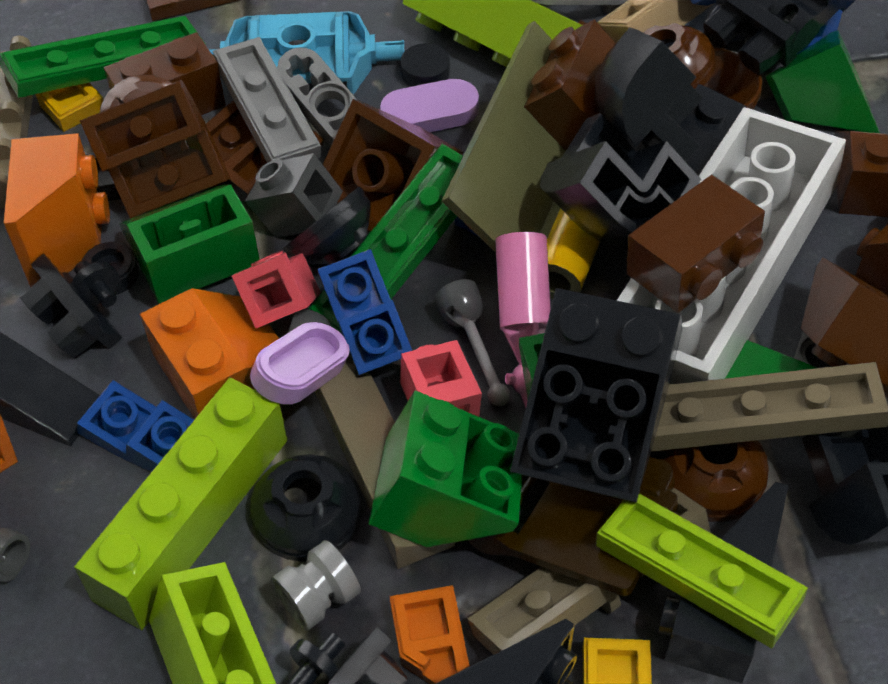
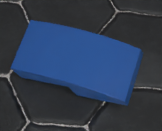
(364, 311)
(133, 426)

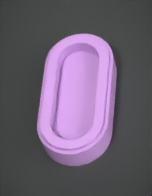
(434, 104)
(299, 363)

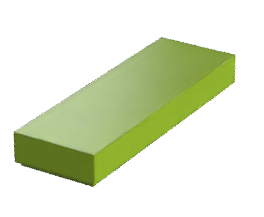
(702, 568)

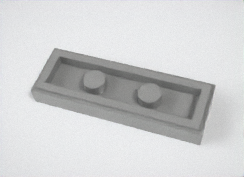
(265, 101)

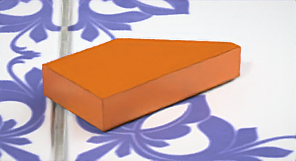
(429, 633)

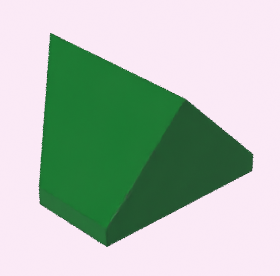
(823, 88)

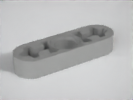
(325, 85)

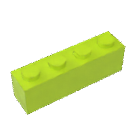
(489, 22)
(183, 501)
(206, 630)

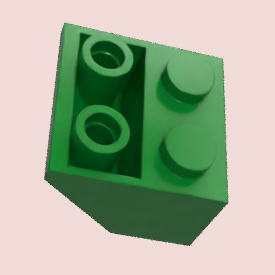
(192, 241)
(446, 476)

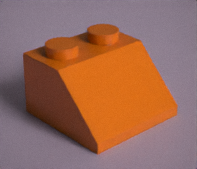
(53, 202)
(203, 342)

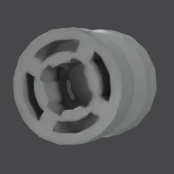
(312, 587)

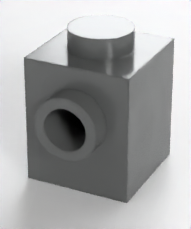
(292, 194)

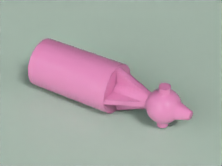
(522, 293)

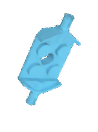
(335, 36)

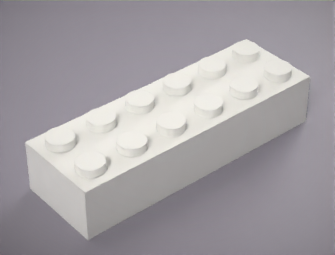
(789, 176)

